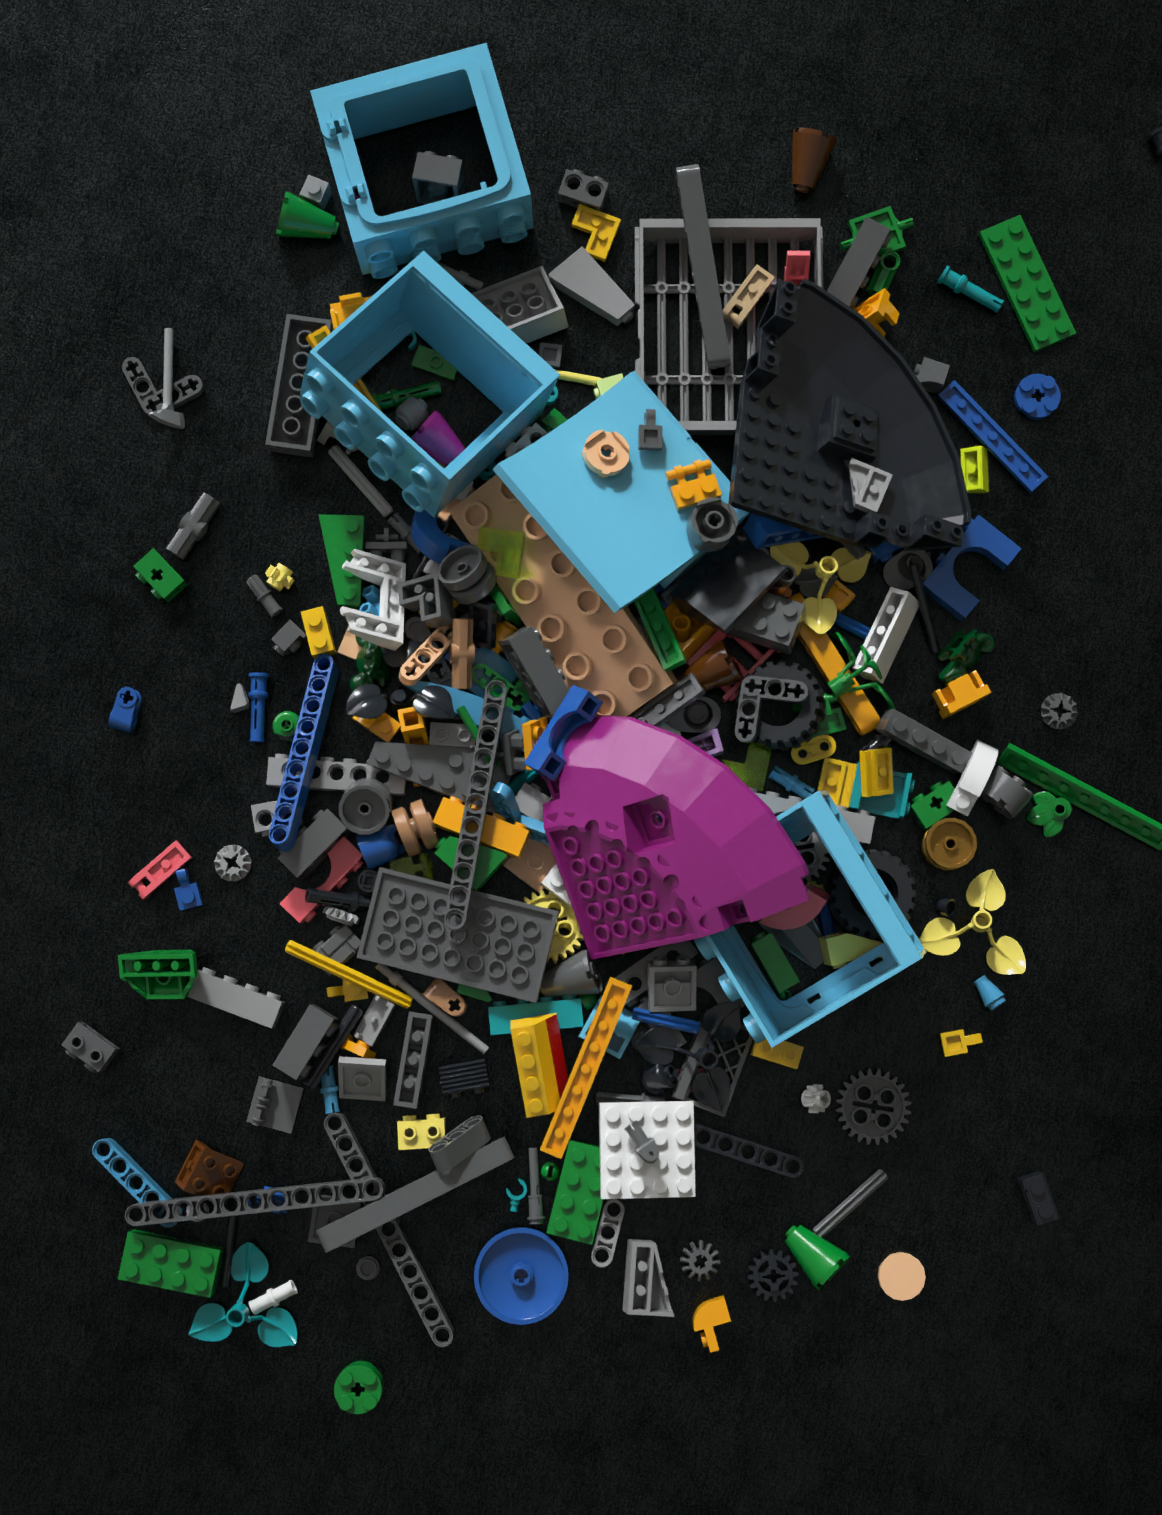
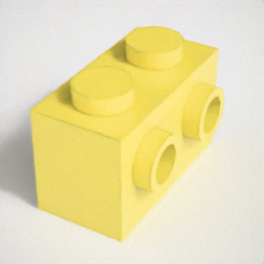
(420, 1133)

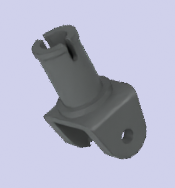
(643, 1144)

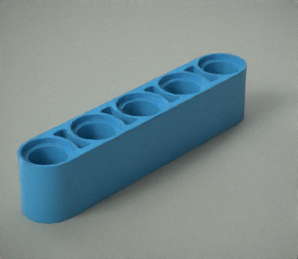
(126, 1178)

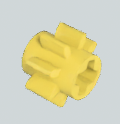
(279, 577)

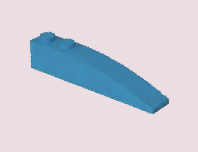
(474, 707)

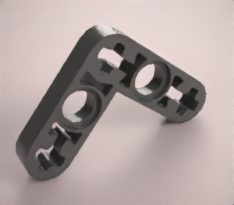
(153, 395)
(756, 699)

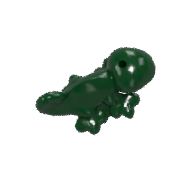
(963, 652)
(370, 665)

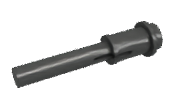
(535, 1199)

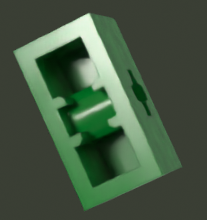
(153, 564)
(921, 806)

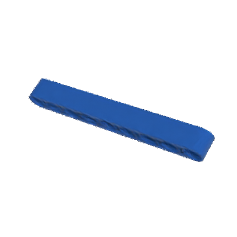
(307, 761)

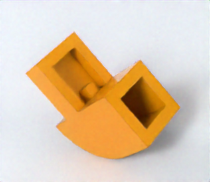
(383, 726)
(710, 1314)

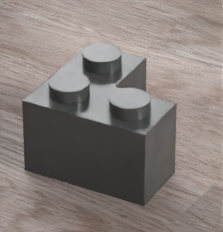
(428, 597)

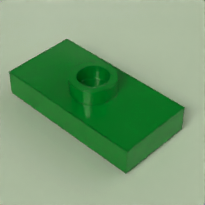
(433, 363)

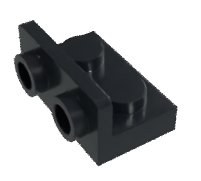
(484, 623)

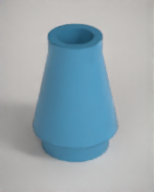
(989, 993)

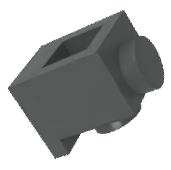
(288, 638)

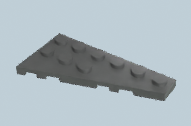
(435, 768)

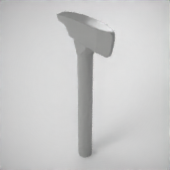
(167, 414)

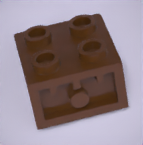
(207, 1171)

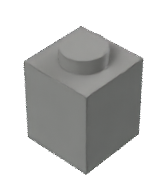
(316, 192)

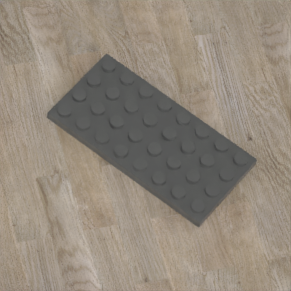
(497, 951)

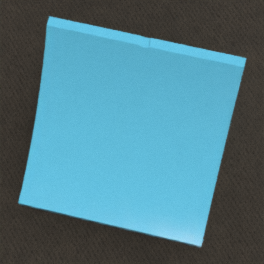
(618, 527)

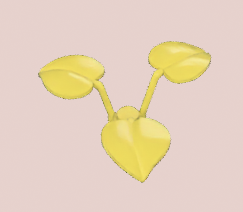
(821, 612)
(984, 892)

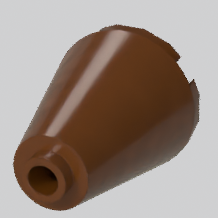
(809, 157)
(715, 668)

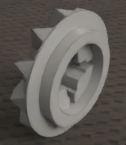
(243, 860)
(341, 916)

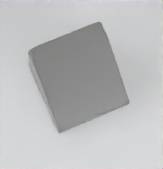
(240, 700)

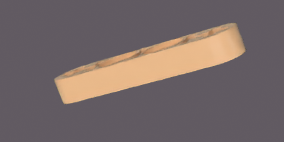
(428, 650)

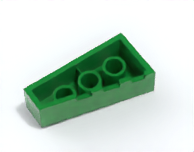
(341, 537)

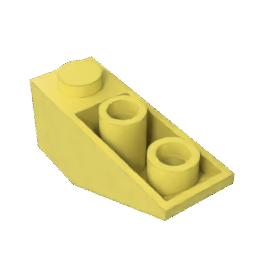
(844, 947)

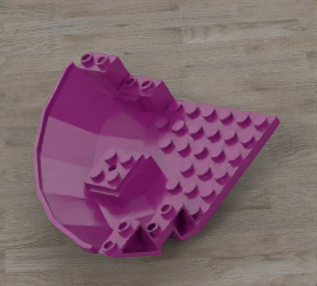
(669, 880)

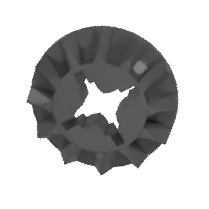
(1051, 717)

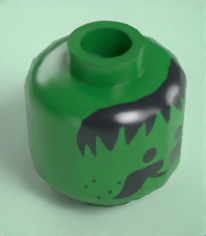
(281, 723)

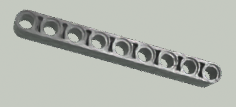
(703, 266)
(413, 1195)

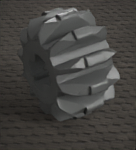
(707, 1262)

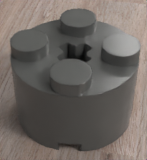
(717, 513)
(1006, 793)

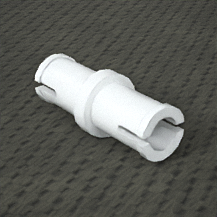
(273, 1297)

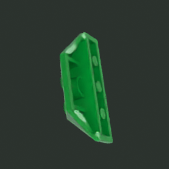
(159, 973)

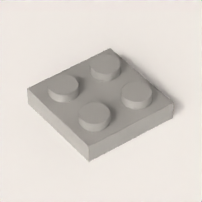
(362, 1078)

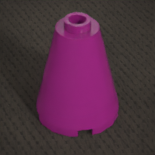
(438, 439)

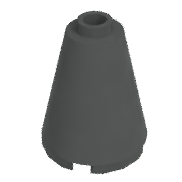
(573, 977)

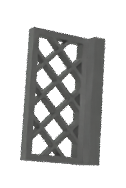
(690, 1066)

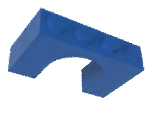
(980, 538)

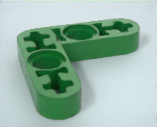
(517, 688)

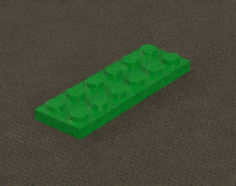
(1027, 283)

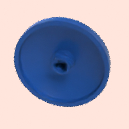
(521, 1276)

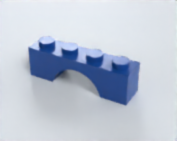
(548, 753)

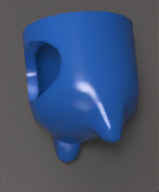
(380, 846)

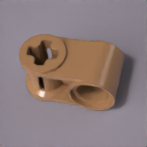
(442, 995)

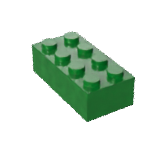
(578, 1194)
(171, 1263)

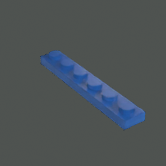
(992, 436)

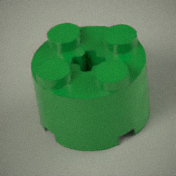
(349, 1397)

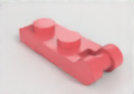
(160, 869)

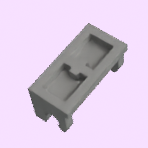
(374, 1020)

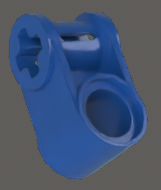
(125, 712)

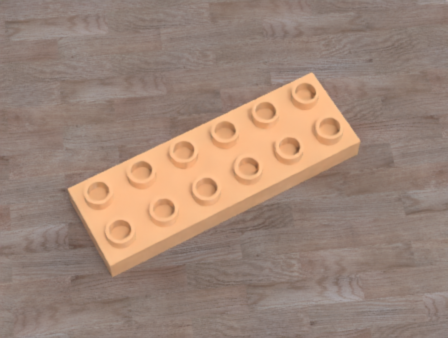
(588, 640)

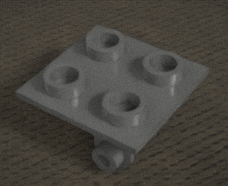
(275, 1105)

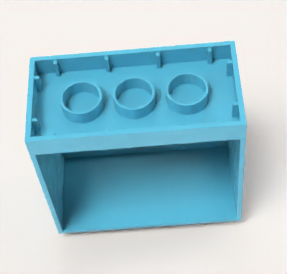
(404, 98)
(463, 332)
(743, 979)

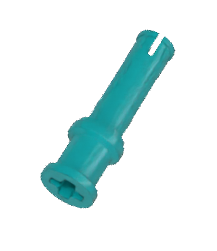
(961, 284)

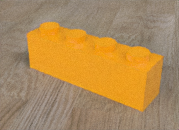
(497, 832)

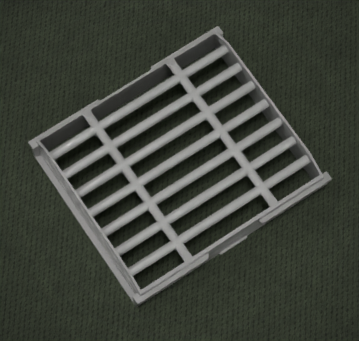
(726, 232)

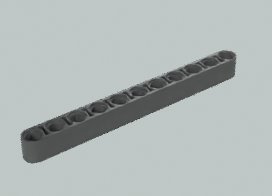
(474, 793)
(244, 1205)
(390, 1240)

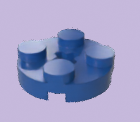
(1029, 406)

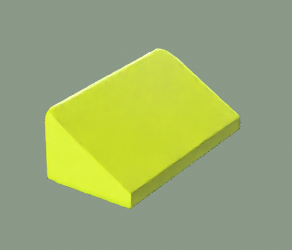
(975, 469)

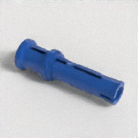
(258, 695)

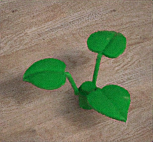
(844, 682)

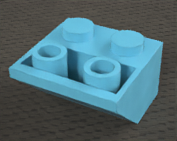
(622, 1033)

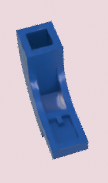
(431, 539)

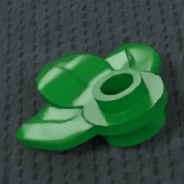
(1046, 815)

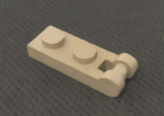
(748, 295)

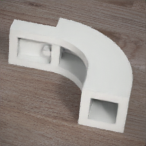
(973, 778)

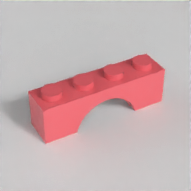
(344, 860)

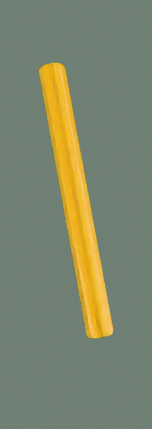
(348, 974)

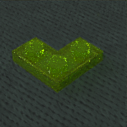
(508, 546)
(755, 767)

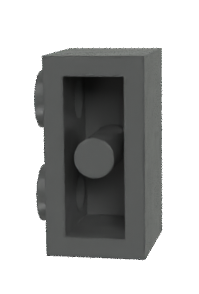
(90, 1047)

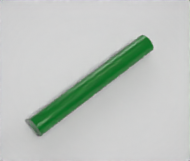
(472, 728)

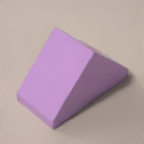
(709, 742)

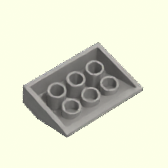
(525, 305)

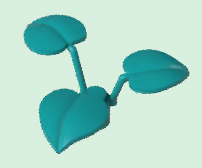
(214, 1324)

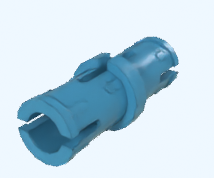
(791, 782)
(329, 1091)

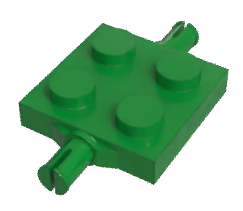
(885, 217)

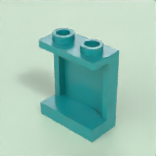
(889, 805)

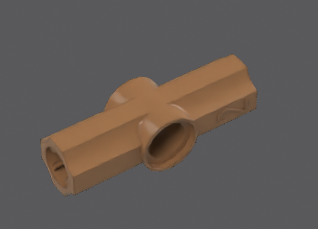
(462, 653)

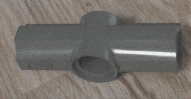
(193, 526)

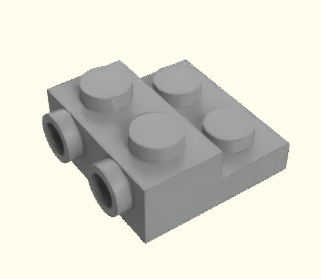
(671, 984)

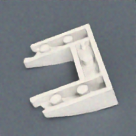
(388, 627)

